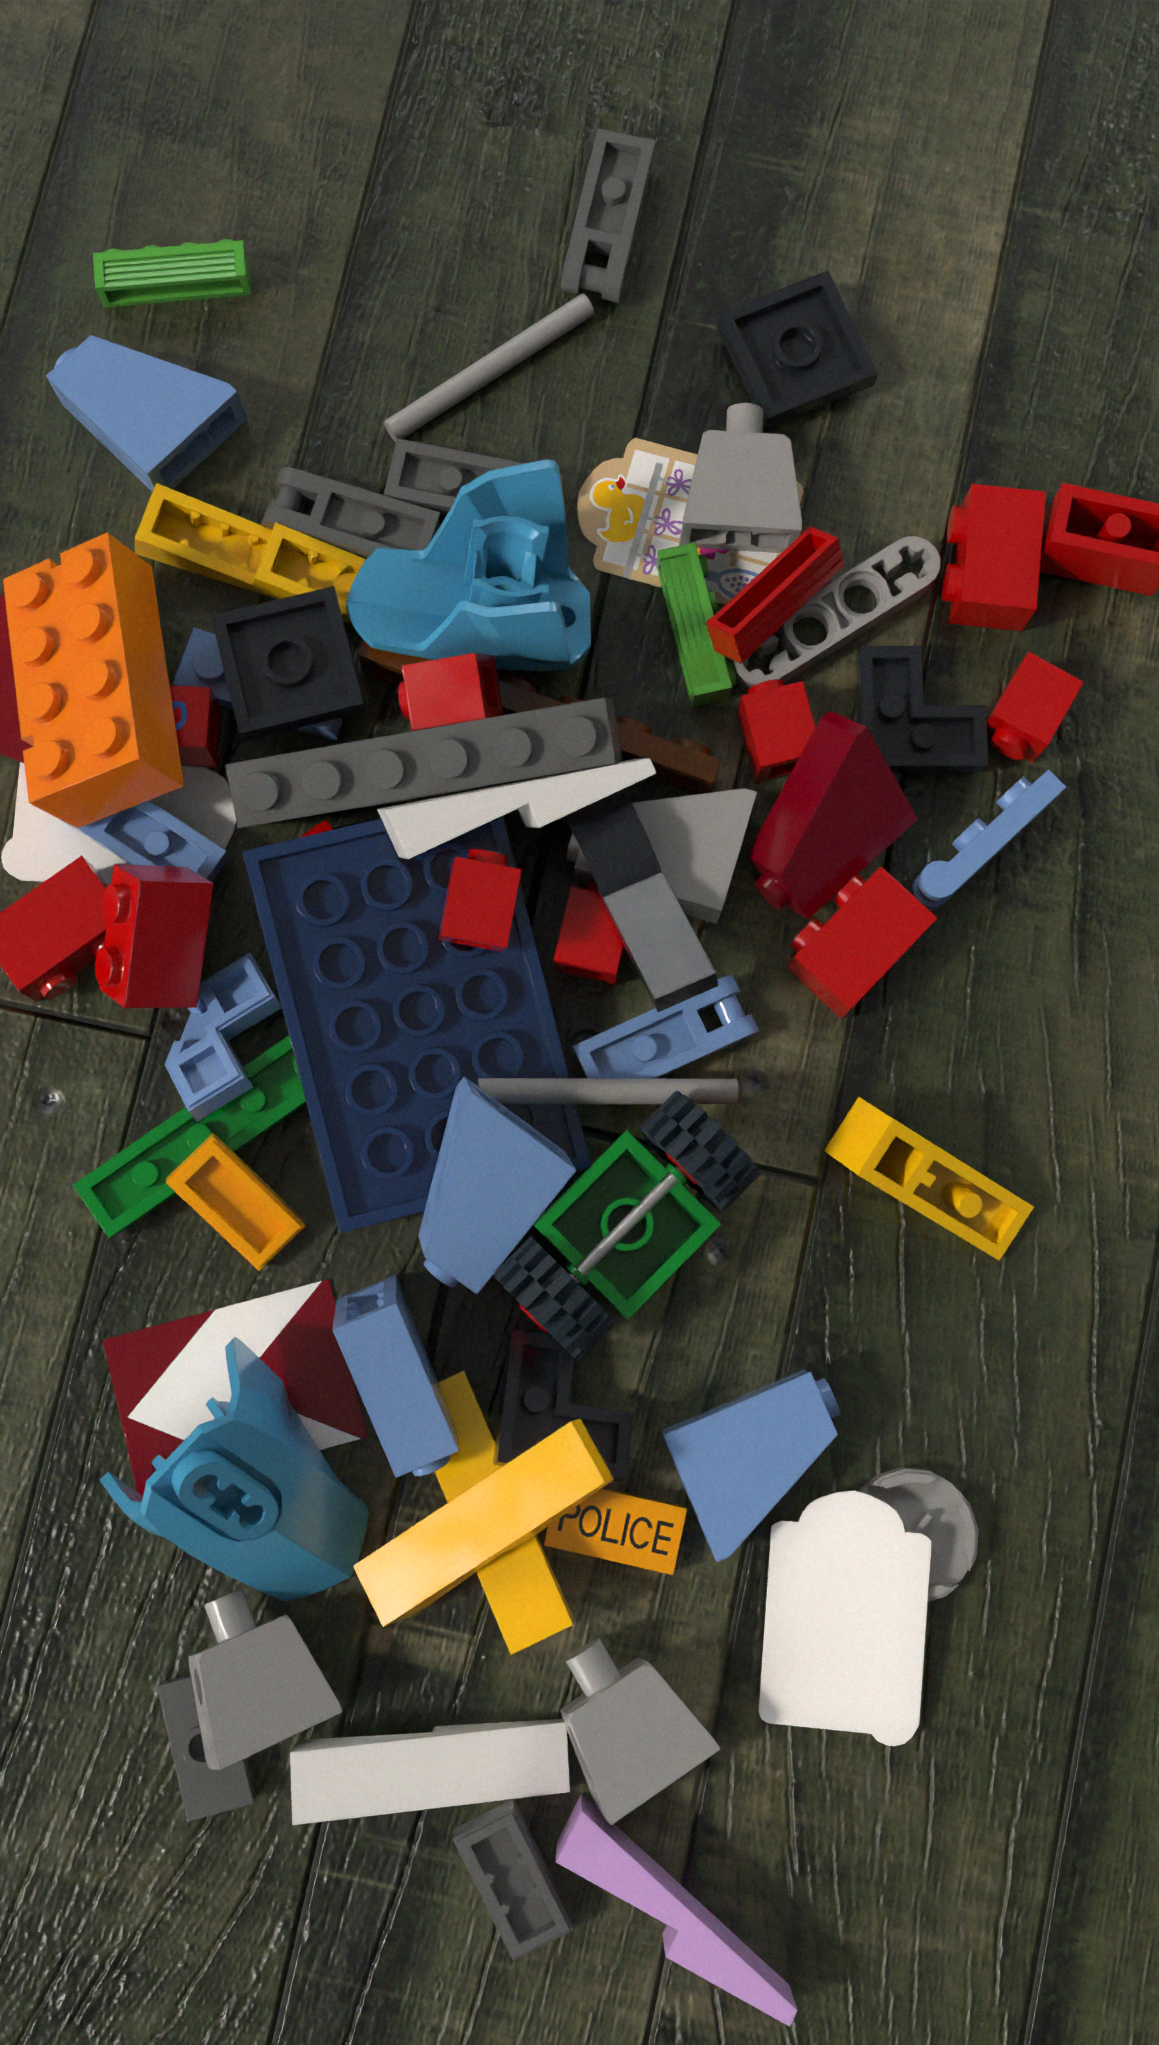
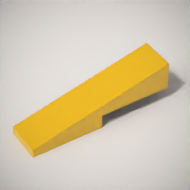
(241, 552)
(483, 1523)
(520, 1580)

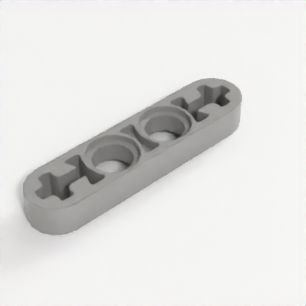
(841, 622)

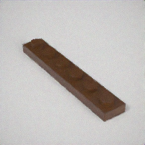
(677, 764)

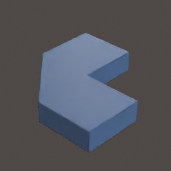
(203, 1059)

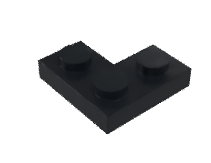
(907, 731)
(538, 1404)

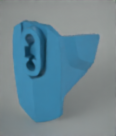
(485, 582)
(253, 1492)

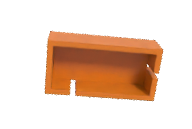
(92, 683)

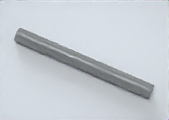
(489, 367)
(608, 1090)

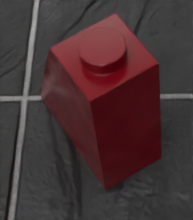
(829, 818)

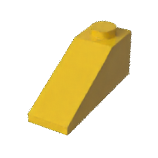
(928, 1179)

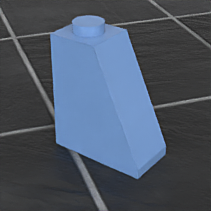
(146, 409)
(486, 1188)
(395, 1378)
(750, 1453)

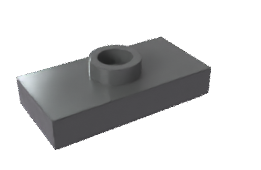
(202, 1789)
(513, 1879)

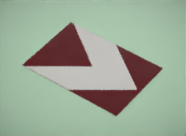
(176, 1367)

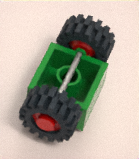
(627, 1223)

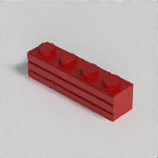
(775, 594)

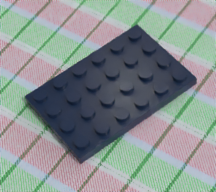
(394, 1015)

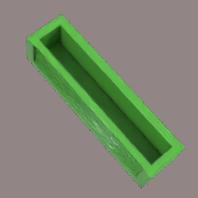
(172, 273)
(689, 609)

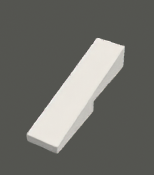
(540, 801)
(427, 1769)

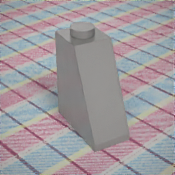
(694, 844)

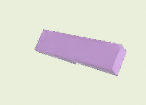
(692, 1932)

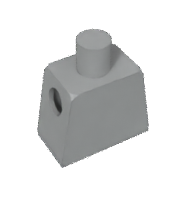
(743, 488)
(254, 1684)
(629, 1731)

